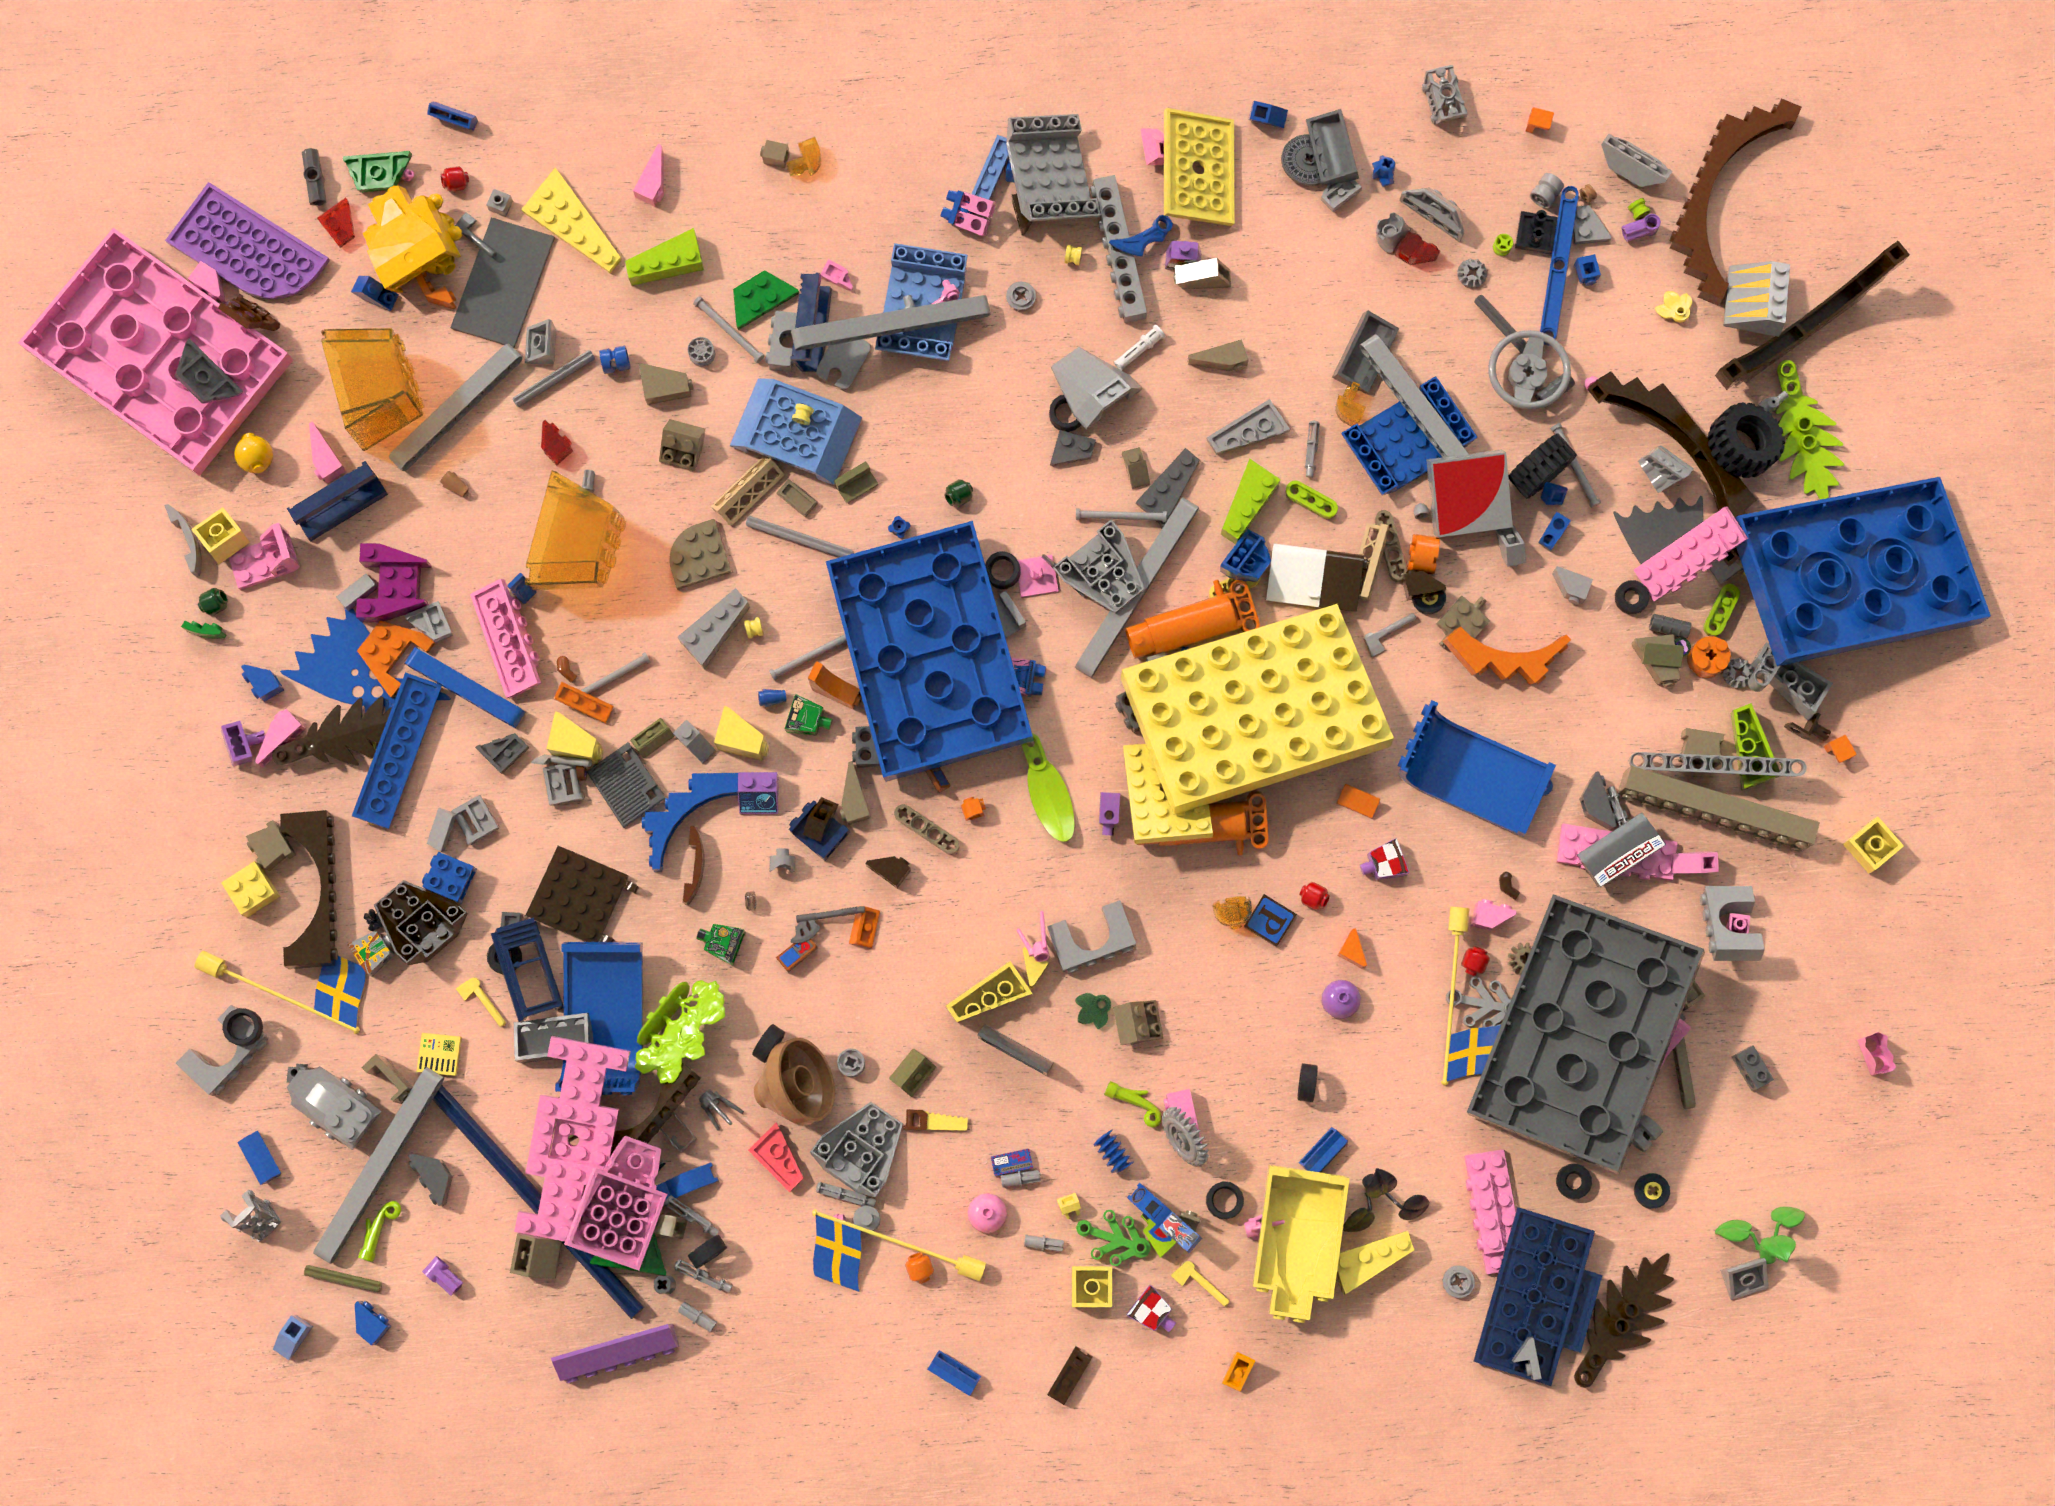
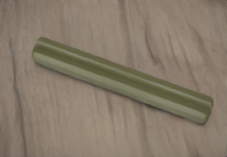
(342, 1278)

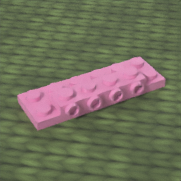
(1691, 554)
(507, 638)
(1576, 838)
(1491, 1203)

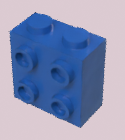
(449, 877)

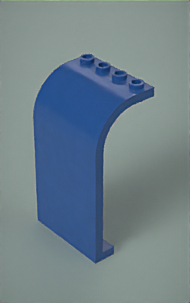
(1474, 772)
(609, 986)

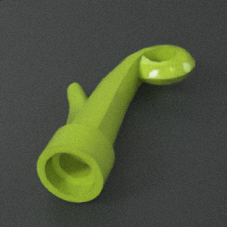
(1134, 1097)
(373, 1232)

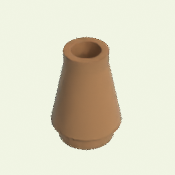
(453, 483)

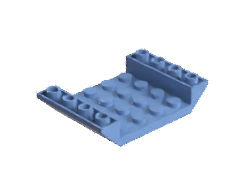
(921, 274)
(770, 431)

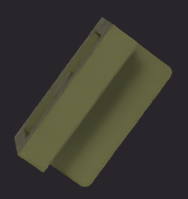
(855, 482)
(912, 1072)

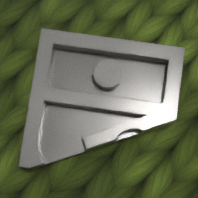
(1338, 194)
(431, 622)

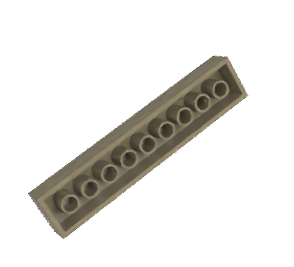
(1718, 808)

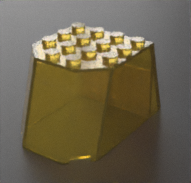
(372, 382)
(573, 538)

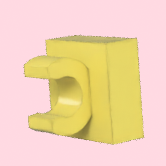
(1068, 1204)

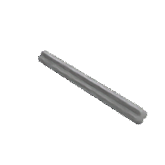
(798, 537)

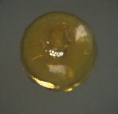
(1233, 911)

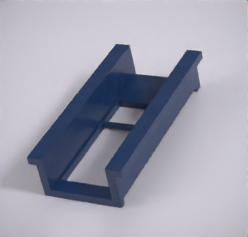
(811, 310)
(338, 501)
(515, 936)

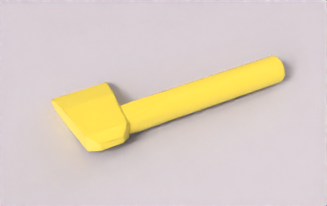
(473, 986)
(1187, 1270)

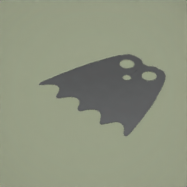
(1656, 530)

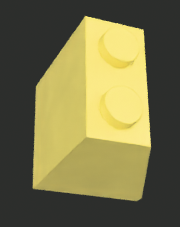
(739, 737)
(572, 741)

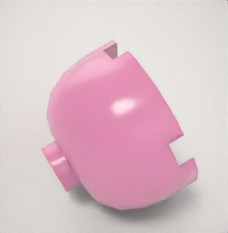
(987, 1213)

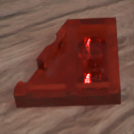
(338, 222)

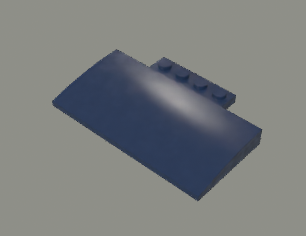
(1539, 1295)

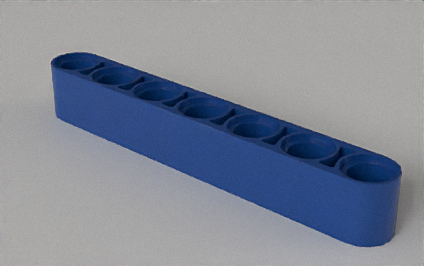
(465, 687)

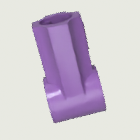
(1640, 229)
(439, 1273)

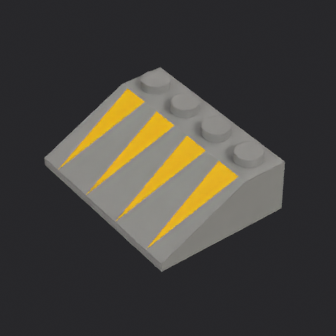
(1757, 297)

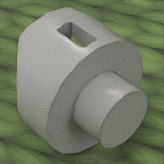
(782, 860)
(867, 1217)

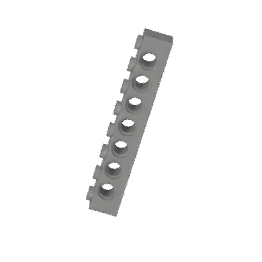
(1130, 312)

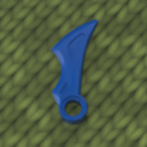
(1136, 244)

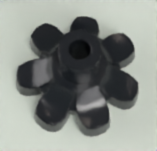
(373, 920)

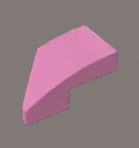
(836, 274)

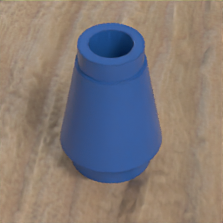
(771, 697)

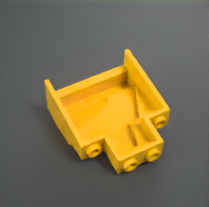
(406, 237)

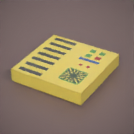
(439, 1053)

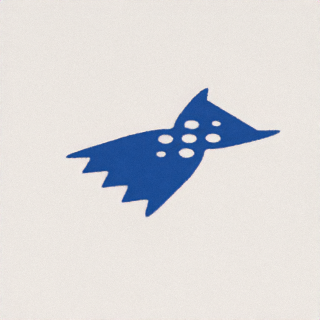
(334, 658)

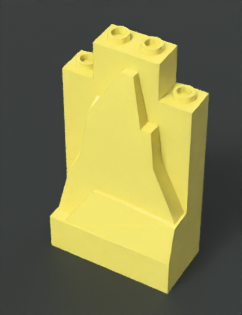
(1302, 1253)

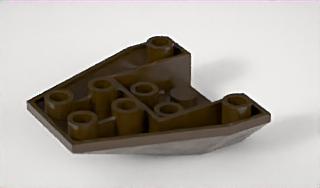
(419, 921)

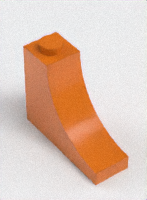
(833, 687)

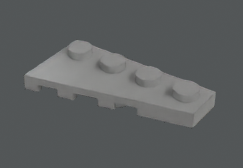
(1250, 428)

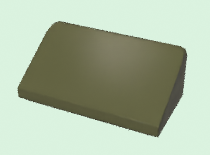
(1662, 655)
(652, 738)

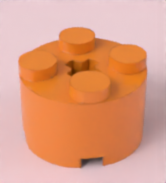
(1423, 553)
(1716, 649)

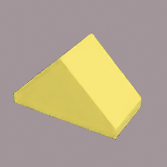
(1033, 968)

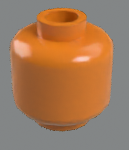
(919, 1267)

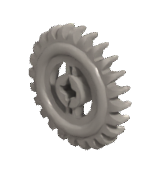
(1184, 1137)

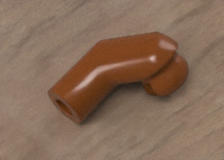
(563, 668)

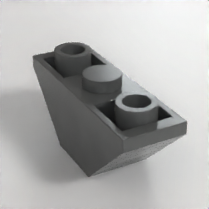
(1597, 803)
(433, 1176)

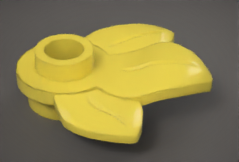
(1673, 304)

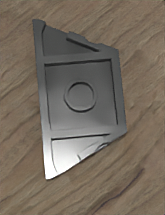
(203, 376)

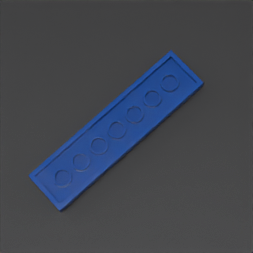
(396, 750)

